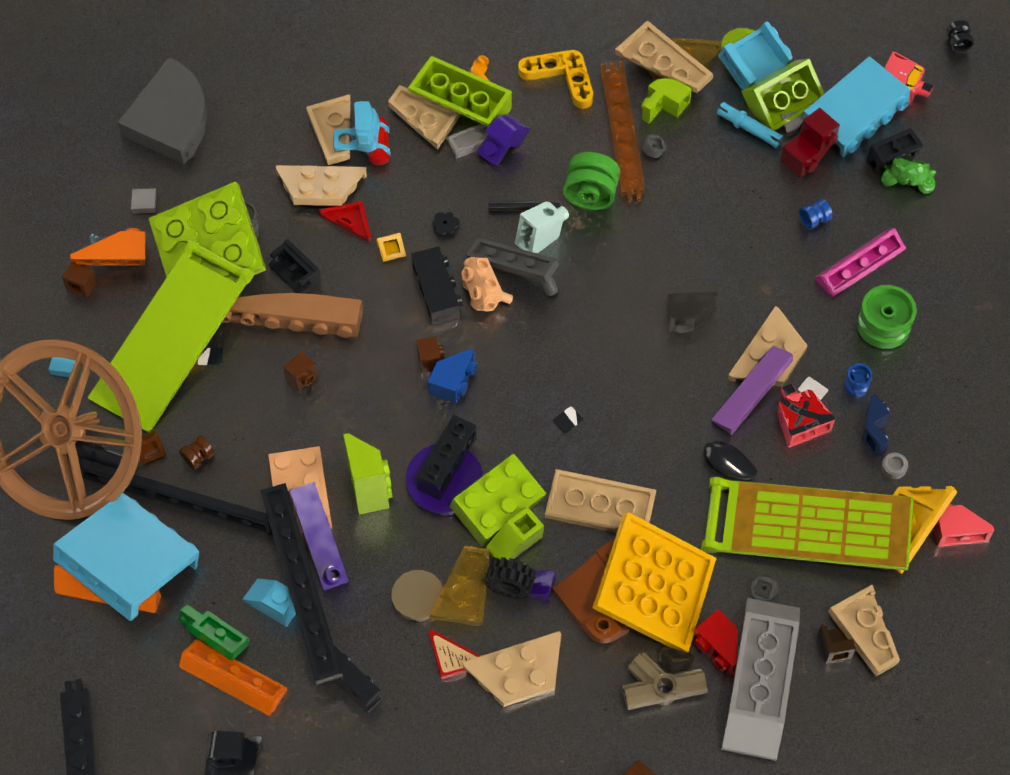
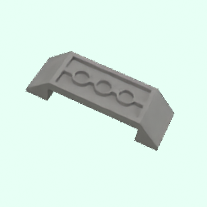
(762, 679)

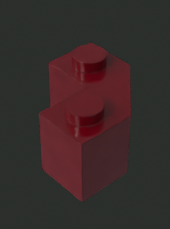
(807, 149)

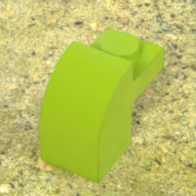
(665, 95)

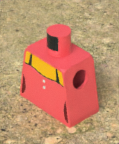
(909, 74)

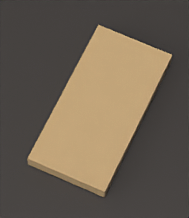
(596, 501)

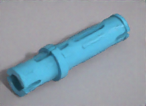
(749, 124)

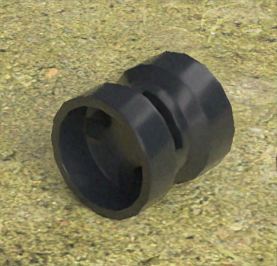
(959, 35)

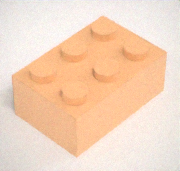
(298, 469)

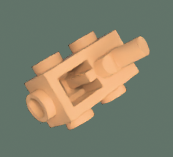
(482, 285)

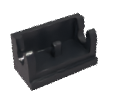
(894, 147)
(294, 267)

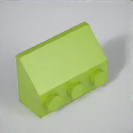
(783, 92)
(368, 475)

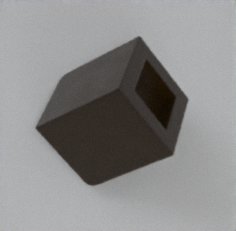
(835, 644)

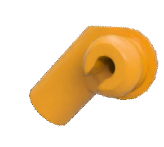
(480, 66)

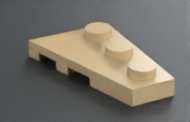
(423, 115)
(326, 118)
(863, 622)

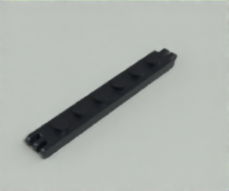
(77, 730)

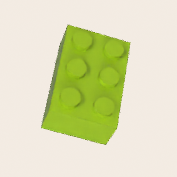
(496, 499)

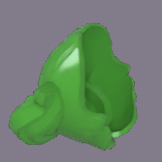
(909, 173)

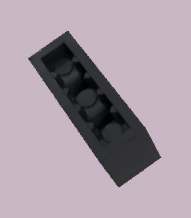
(446, 457)

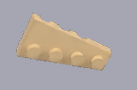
(661, 55)

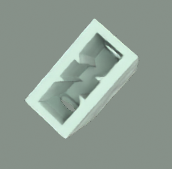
(540, 226)

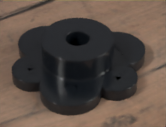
(445, 223)

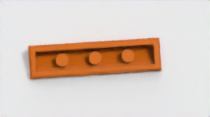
(68, 585)
(232, 677)

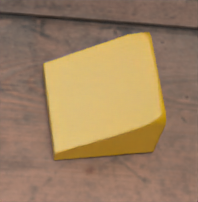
(391, 247)

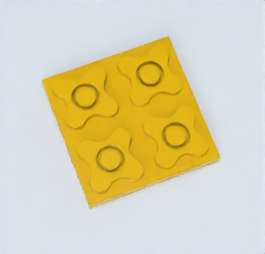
(654, 583)

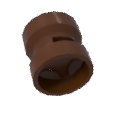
(197, 452)

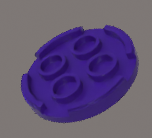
(468, 473)

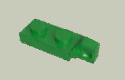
(214, 632)

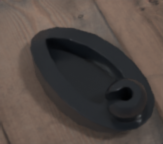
(729, 460)

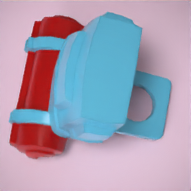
(370, 134)

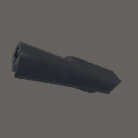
(231, 753)

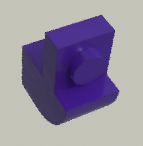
(502, 134)

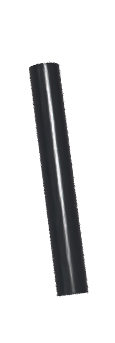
(517, 205)

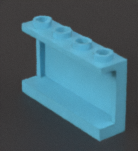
(862, 103)

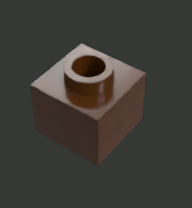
(79, 279)
(429, 353)
(300, 371)

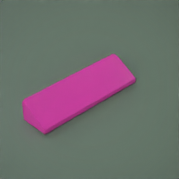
(860, 262)

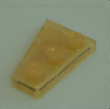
(465, 589)

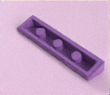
(752, 389)

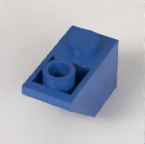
(451, 376)

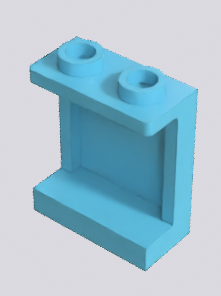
(755, 56)

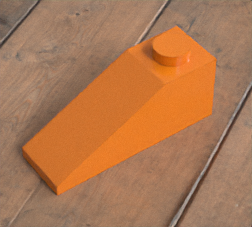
(119, 249)

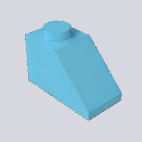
(272, 600)

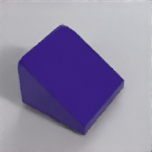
(543, 584)

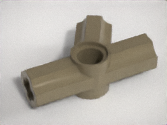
(652, 676)

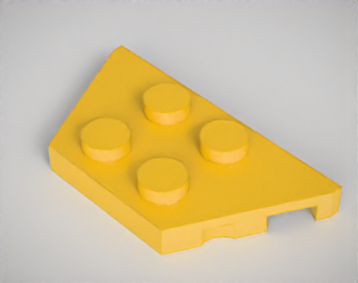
(927, 509)

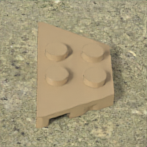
(320, 183)
(774, 332)
(518, 670)

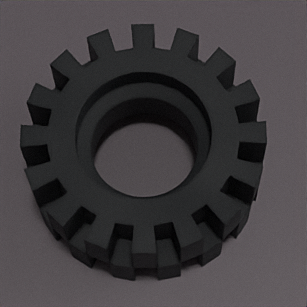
(510, 577)

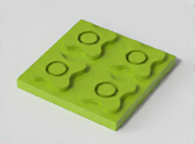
(215, 221)

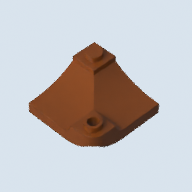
(579, 593)

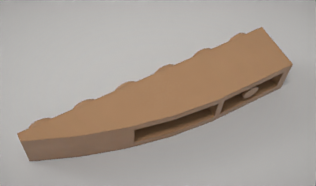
(299, 313)

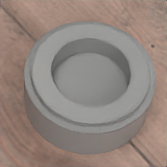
(894, 465)

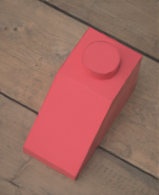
(961, 526)

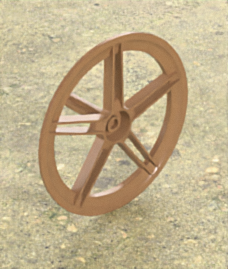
(63, 428)

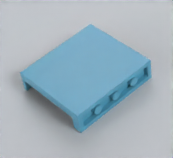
(124, 554)

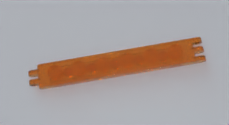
(622, 130)

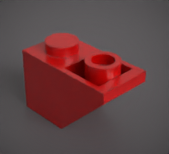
(719, 640)

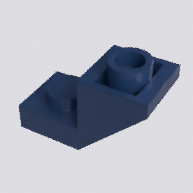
(876, 418)

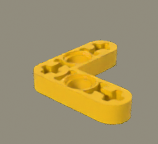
(564, 67)

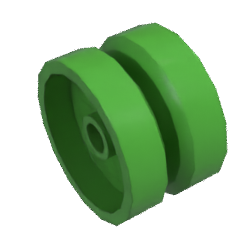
(591, 181)
(886, 316)

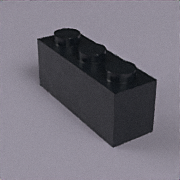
(436, 285)

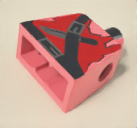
(802, 416)

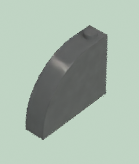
(168, 114)

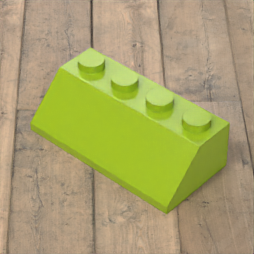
(461, 91)

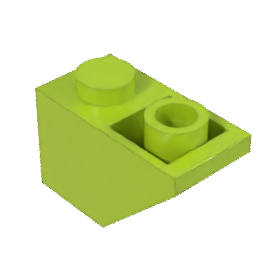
(516, 535)

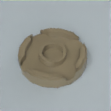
(416, 594)

